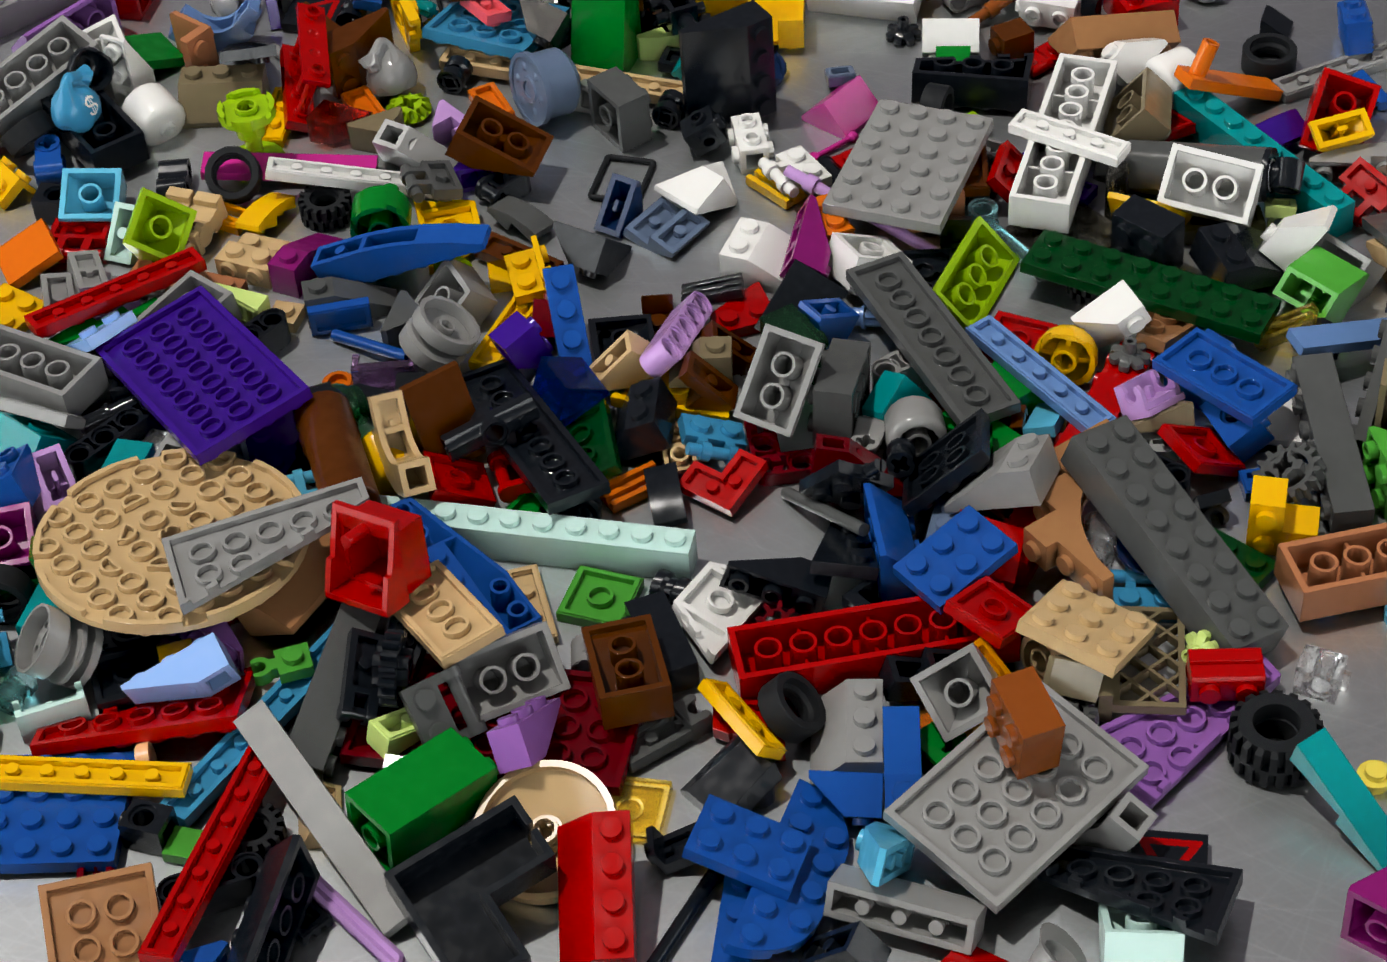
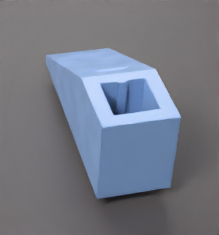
(189, 674)

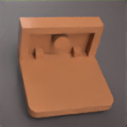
(194, 40)

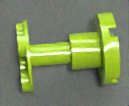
(247, 114)

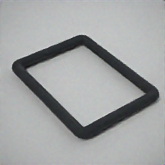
(591, 194)

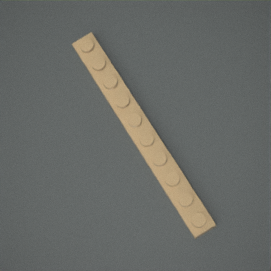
(498, 68)

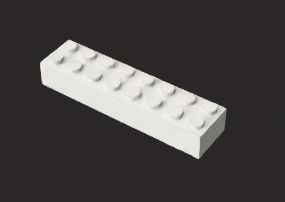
(1050, 178)

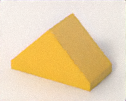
(1341, 130)

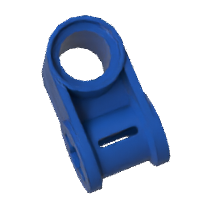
(48, 159)

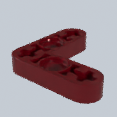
(777, 459)

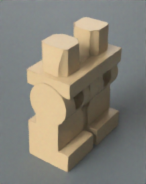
(209, 215)

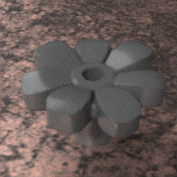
(1129, 354)

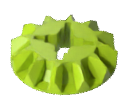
(421, 107)

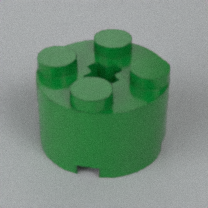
(379, 209)

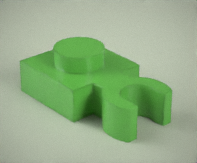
(289, 664)

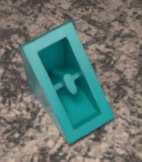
(888, 390)

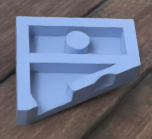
(94, 337)

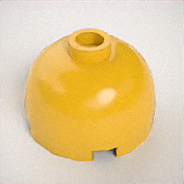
(1069, 351)

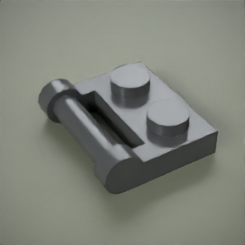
(429, 711)

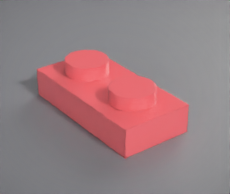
(489, 12)

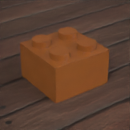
(1024, 723)

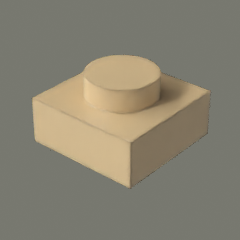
(294, 313)

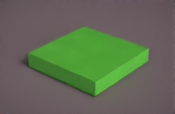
(597, 596)

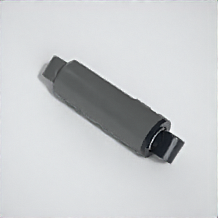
(1150, 158)

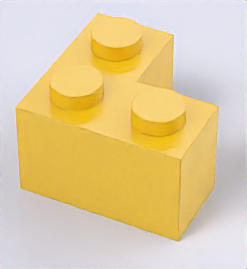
(1274, 520)

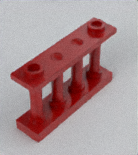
(304, 66)

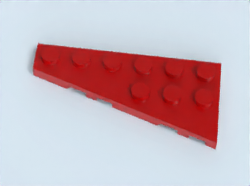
(148, 722)

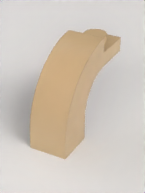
(391, 429)

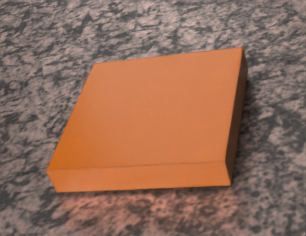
(29, 254)

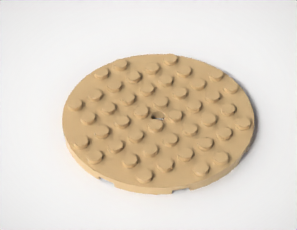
(104, 548)

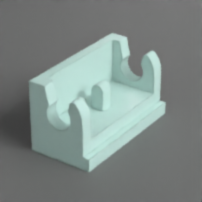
(51, 712)

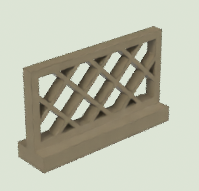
(1149, 703)

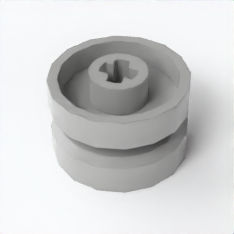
(439, 333)

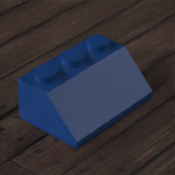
(890, 538)

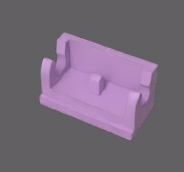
(1146, 395)

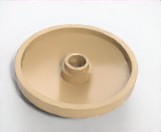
(551, 795)

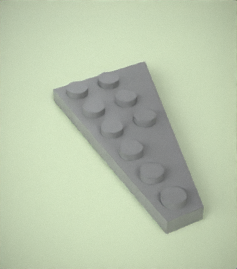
(233, 549)

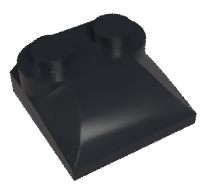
(607, 330)

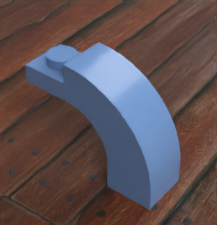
(229, 29)

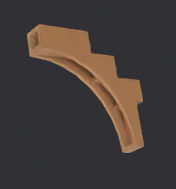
(1060, 537)

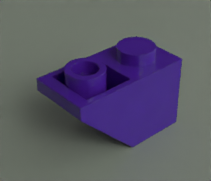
(520, 341)

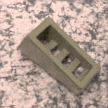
(1179, 414)

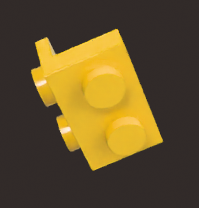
(12, 182)

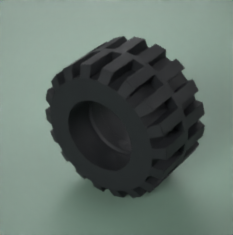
(1265, 717)

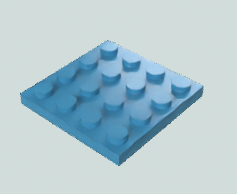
(461, 28)

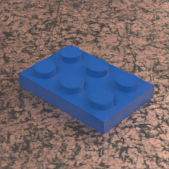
(954, 558)

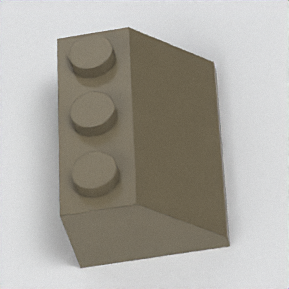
(206, 85)
(1141, 109)

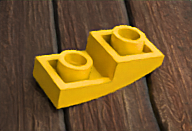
(264, 212)

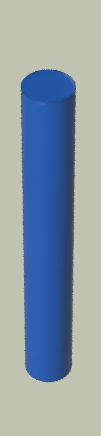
(368, 345)

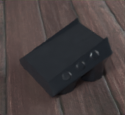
(736, 777)

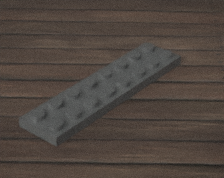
(932, 339)

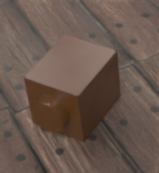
(1011, 38)

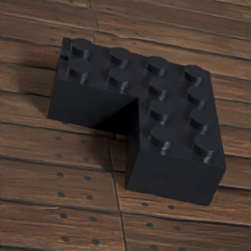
(461, 880)

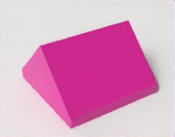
(843, 109)

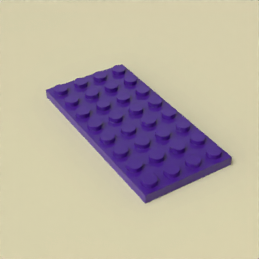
(203, 374)

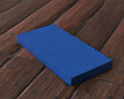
(1224, 377)

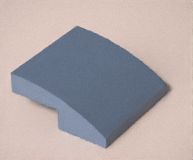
(665, 228)

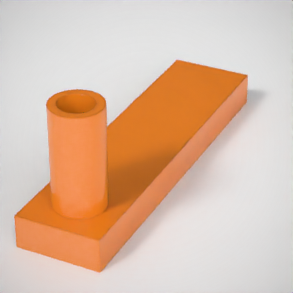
(1202, 78)

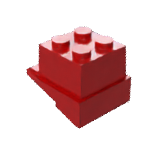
(375, 556)

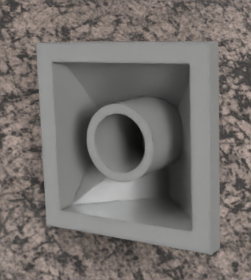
(956, 691)

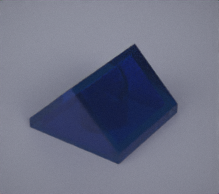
(568, 386)

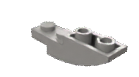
(1335, 162)

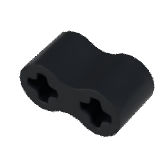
(173, 173)

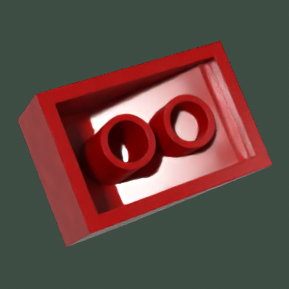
(1334, 95)

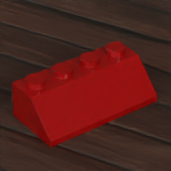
(597, 888)

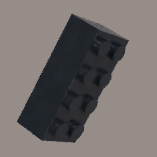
(110, 143)

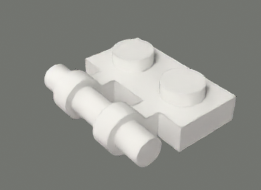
(799, 159)

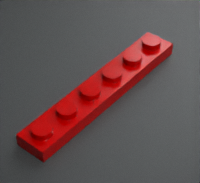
(114, 293)

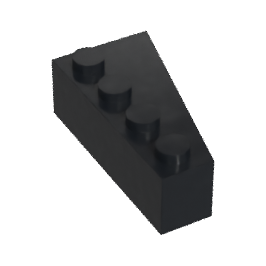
(978, 82)

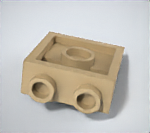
(249, 258)

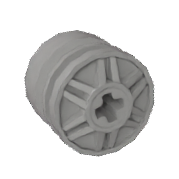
(57, 647)

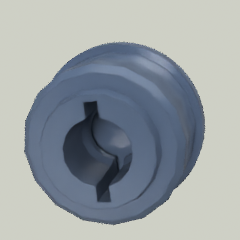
(544, 85)

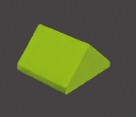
(158, 226)

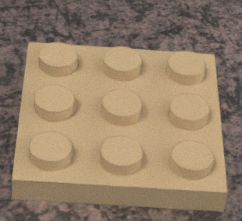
(1087, 627)

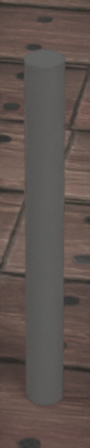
(825, 511)

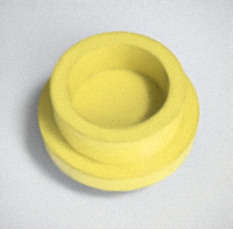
(1374, 776)

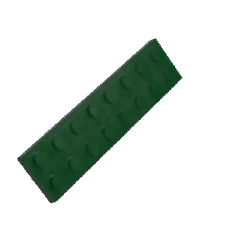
(1158, 286)

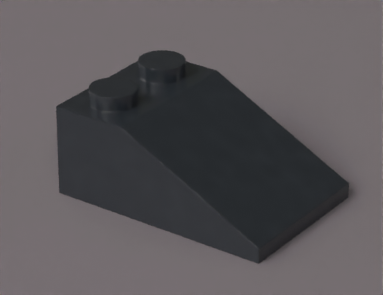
(1233, 256)

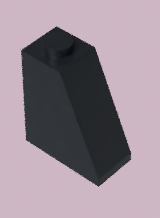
(802, 284)

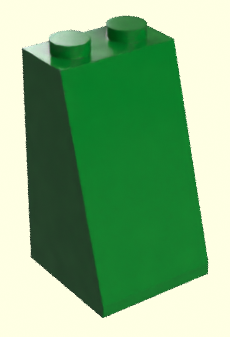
(605, 33)
(420, 797)

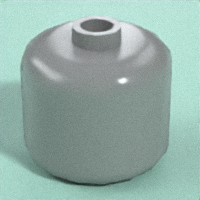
(915, 420)

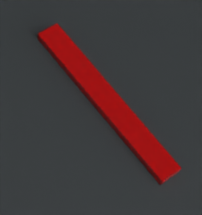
(207, 862)

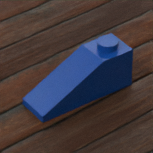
(901, 750)

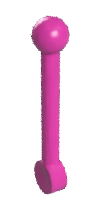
(852, 137)

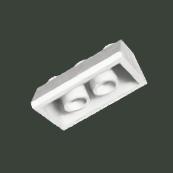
(1211, 185)

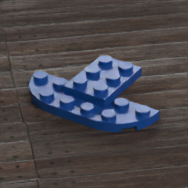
(781, 861)

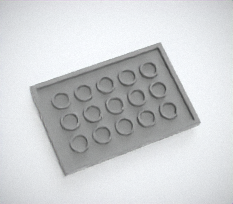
(908, 166)
(1006, 831)

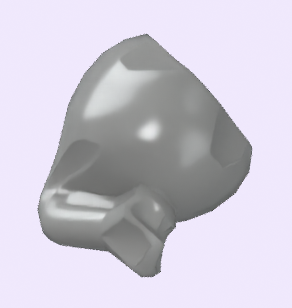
(388, 69)

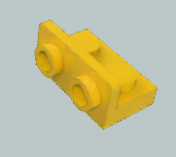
(526, 272)

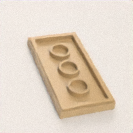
(448, 618)

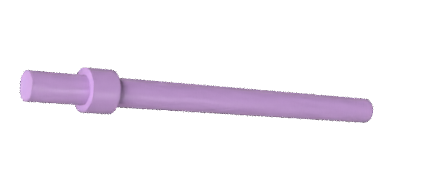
(813, 185)

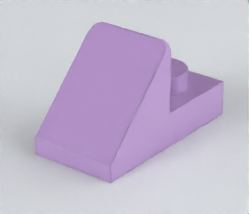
(445, 122)

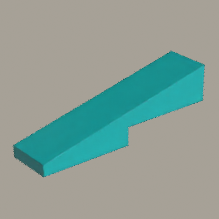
(1346, 793)

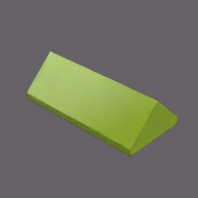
(976, 274)

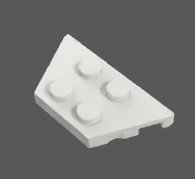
(709, 609)

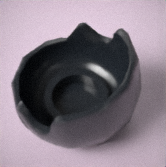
(97, 61)

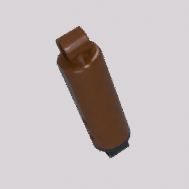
(333, 439)

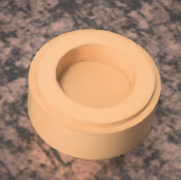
(145, 752)

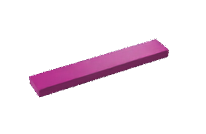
(238, 170)

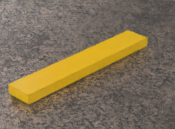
(95, 776)

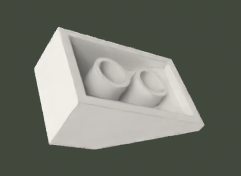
(756, 252)

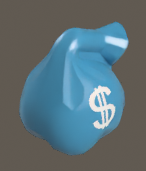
(74, 103)

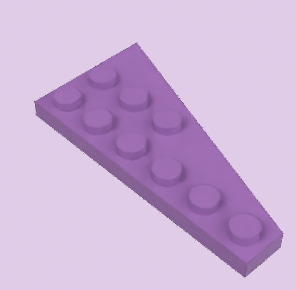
(1176, 742)

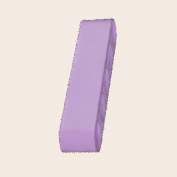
(676, 334)

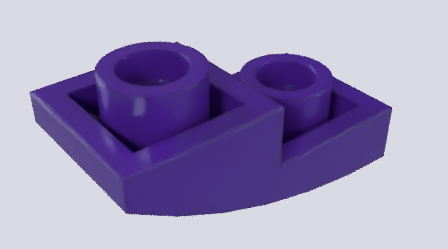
(1284, 127)

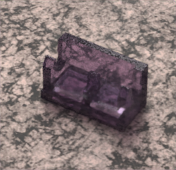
(379, 373)

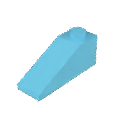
(883, 853)

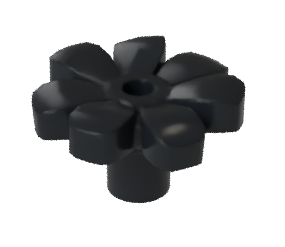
(903, 32)

